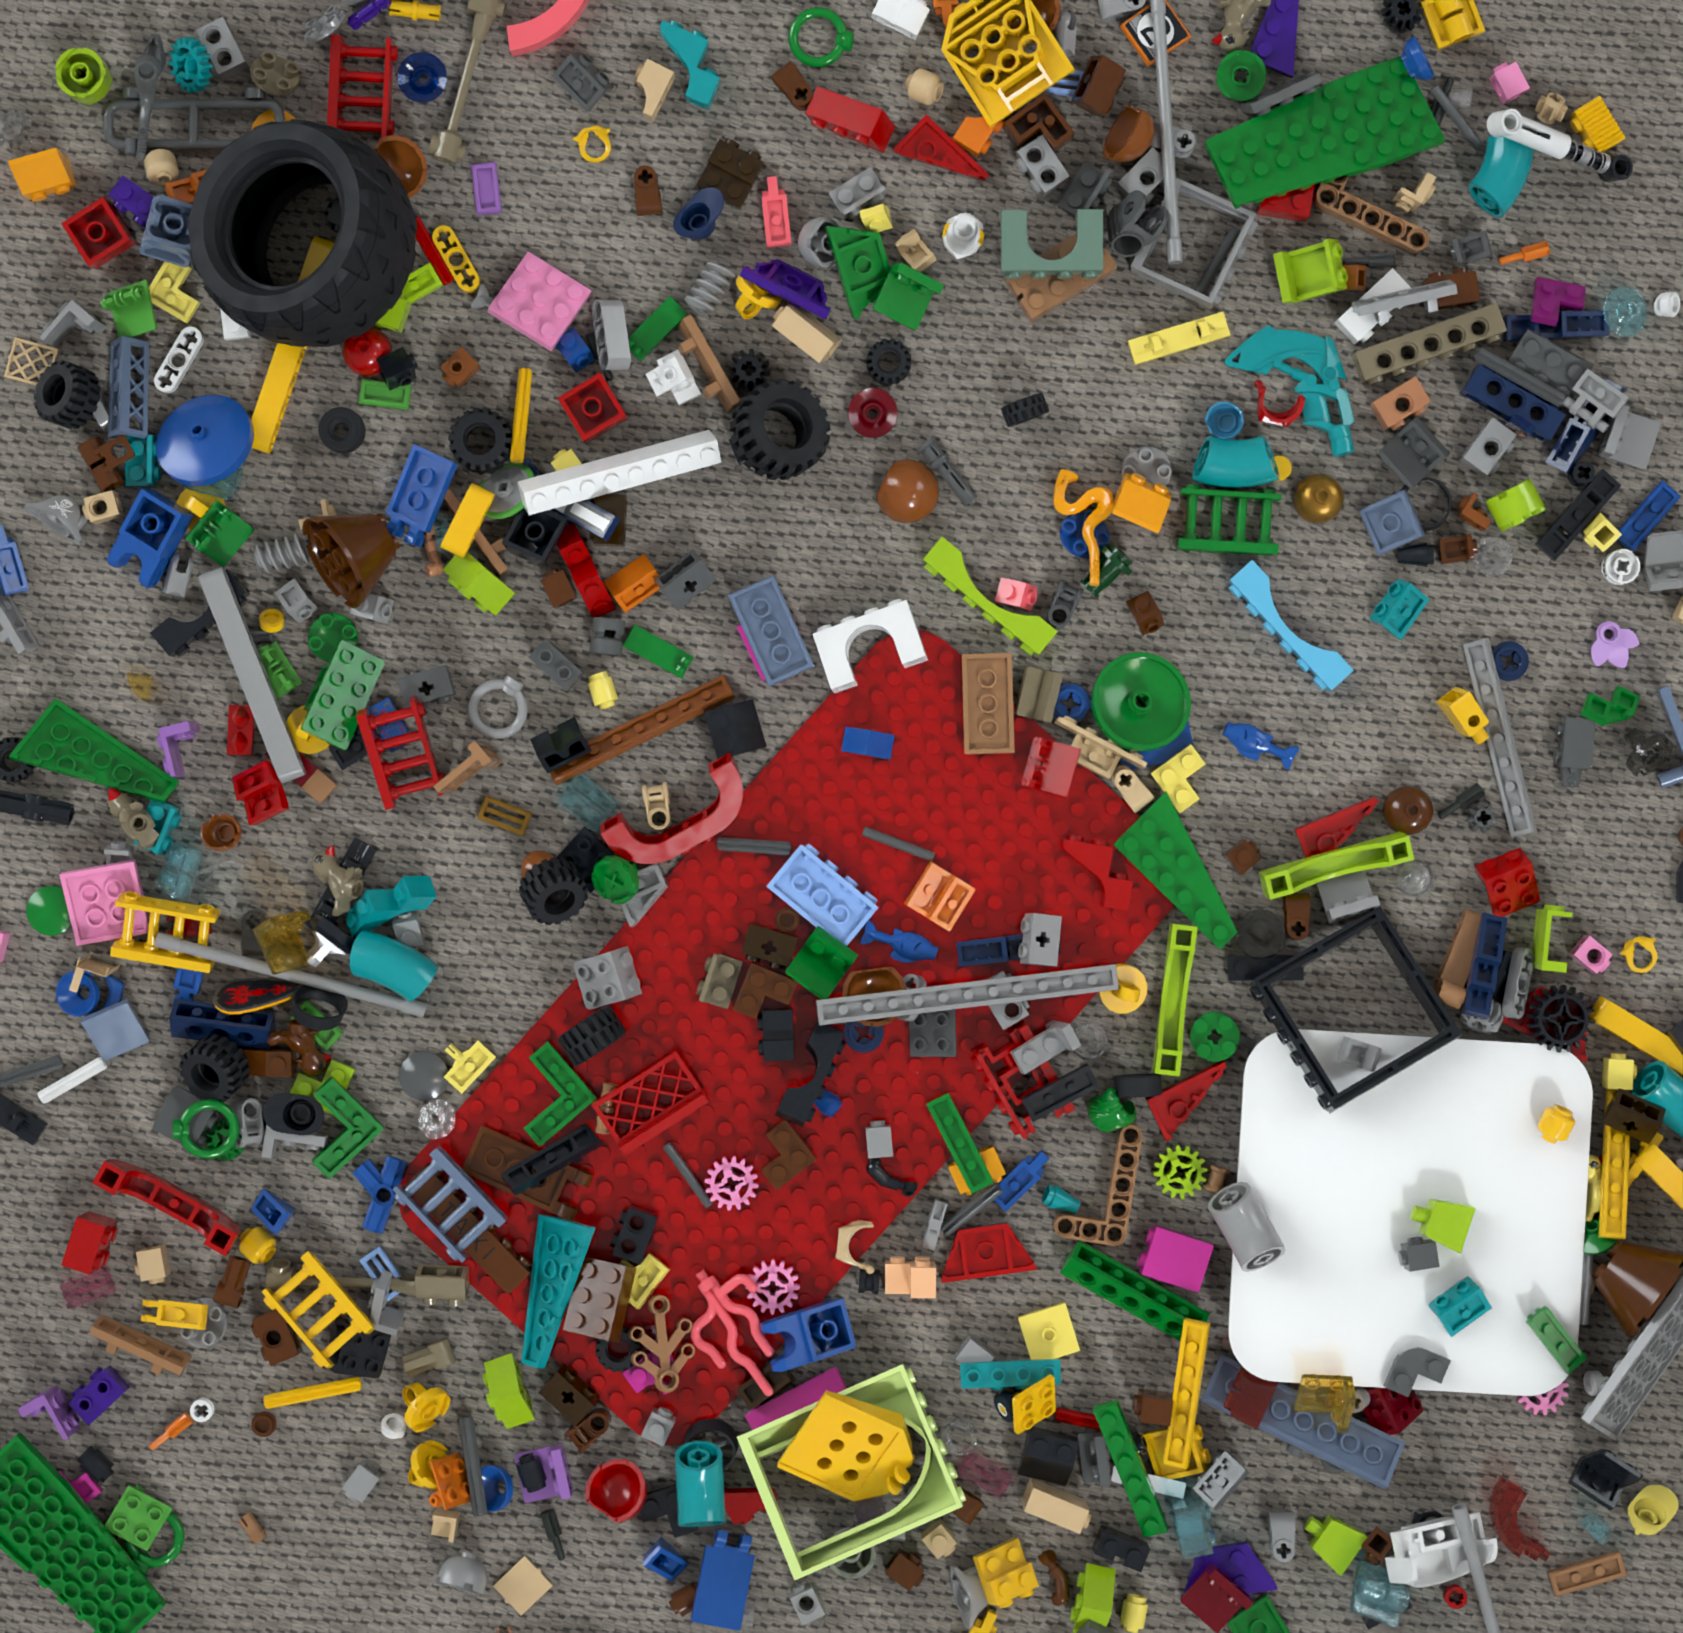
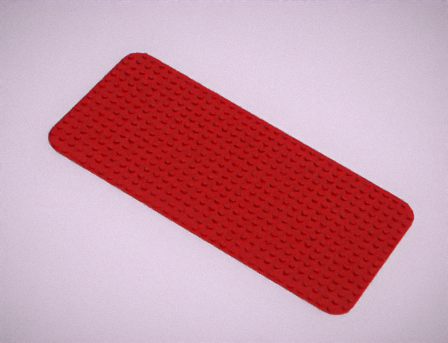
(928, 794)

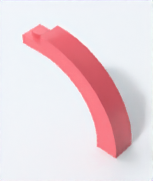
(545, 28)

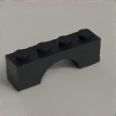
(177, 635)
(798, 1102)

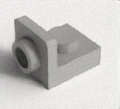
(296, 601)
(659, 1425)

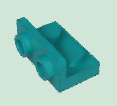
(143, 468)
(1399, 608)
(166, 818)
(1460, 1306)

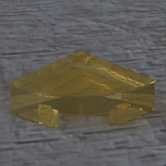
(140, 685)

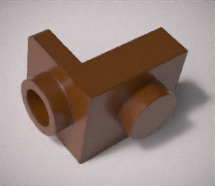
(1457, 549)
(1145, 613)

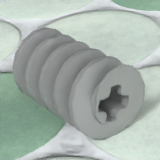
(708, 288)
(280, 554)

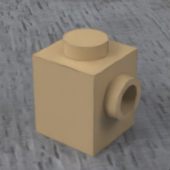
(152, 1264)
(939, 1539)

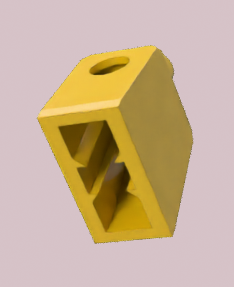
(1464, 714)

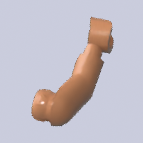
(435, 566)

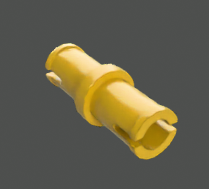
(415, 10)

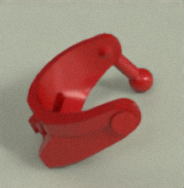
(1283, 419)

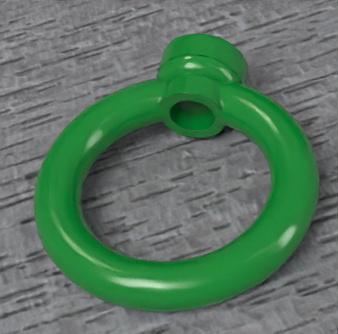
(844, 38)
(181, 1129)
(145, 1561)

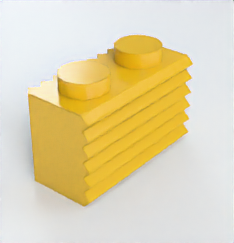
(1596, 126)

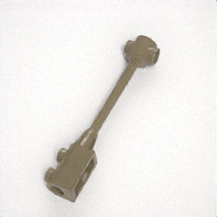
(447, 144)
(429, 1283)

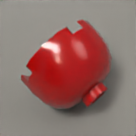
(363, 350)

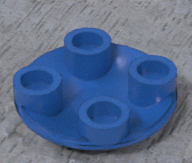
(1072, 536)

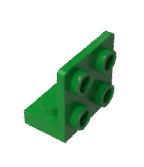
(906, 295)
(821, 963)

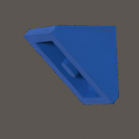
(867, 743)
(272, 1211)
(664, 1560)

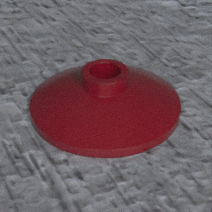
(876, 400)

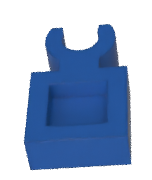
(188, 983)

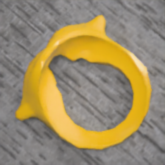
(582, 137)
(1629, 948)

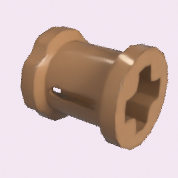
(1216, 1178)

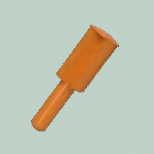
(1527, 253)
(173, 1429)

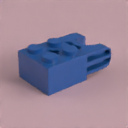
(150, 540)
(811, 1333)

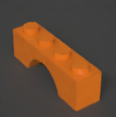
(975, 132)

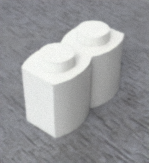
(902, 15)

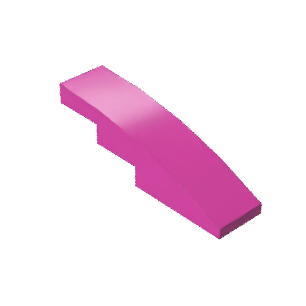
(796, 1398)

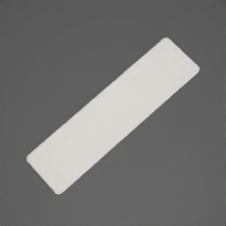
(1160, 1484)

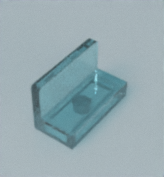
(587, 802)

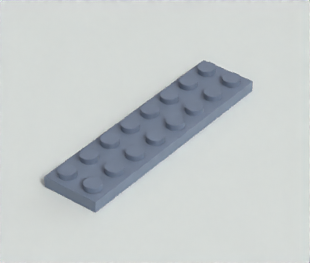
(1360, 1451)

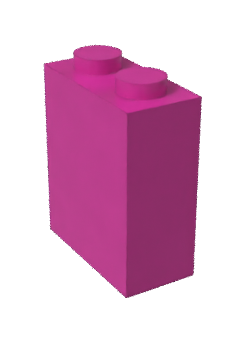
(1175, 1257)

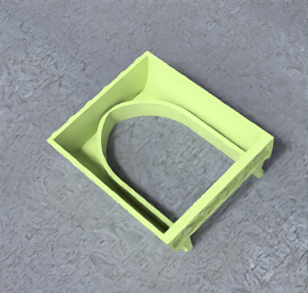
(930, 1498)

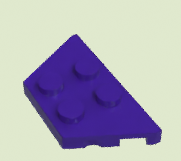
(791, 284)
(1239, 1564)

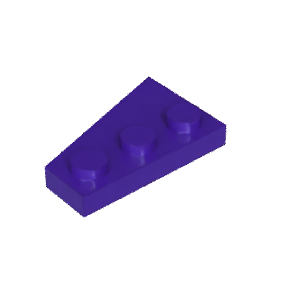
(1277, 37)

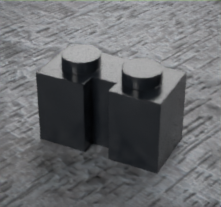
(561, 746)
(777, 1034)
(1114, 1543)

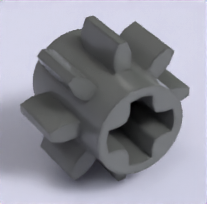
(1476, 813)

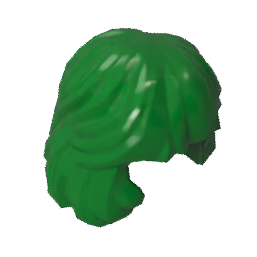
(1108, 1113)

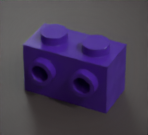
(131, 198)
(98, 1395)

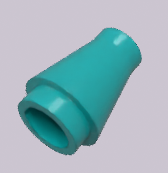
(1058, 1199)

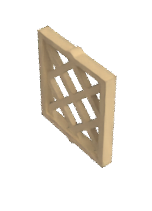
(17, 341)

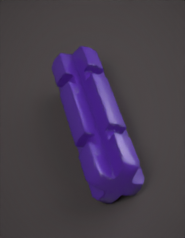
(367, 12)

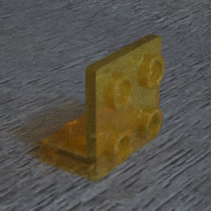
(282, 942)
(1327, 1394)

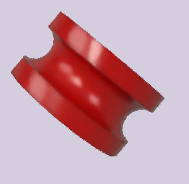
(1463, 1599)

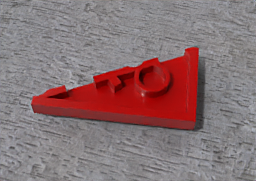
(933, 146)
(1333, 829)
(1181, 1098)

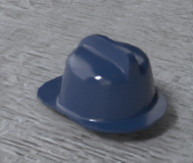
(699, 214)

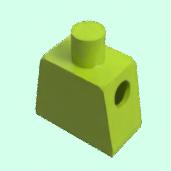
(1445, 1222)
(1335, 1541)

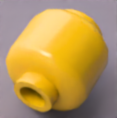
(1556, 1123)
(257, 1245)

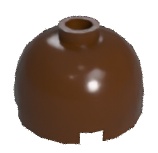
(1408, 810)

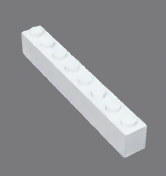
(619, 472)

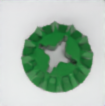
(213, 1140)

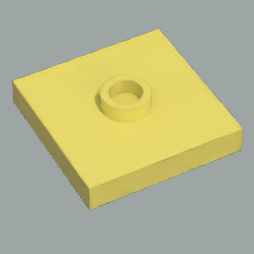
(1049, 1332)

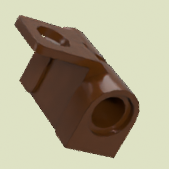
(103, 463)

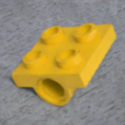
(1451, 21)

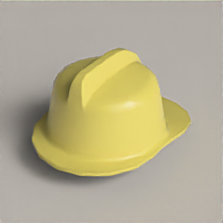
(1652, 1509)

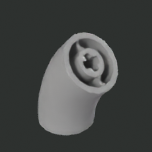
(1246, 1226)

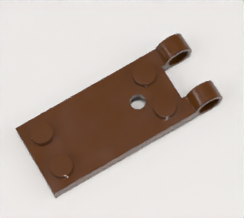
(497, 1152)

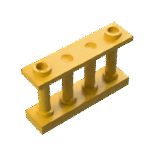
(134, 950)
(327, 1285)

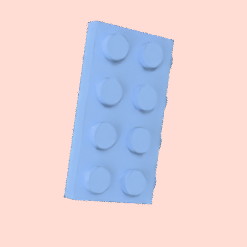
(822, 894)

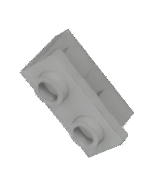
(858, 193)

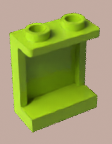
(1310, 271)

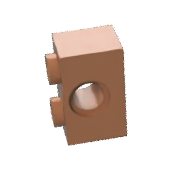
(1411, 393)

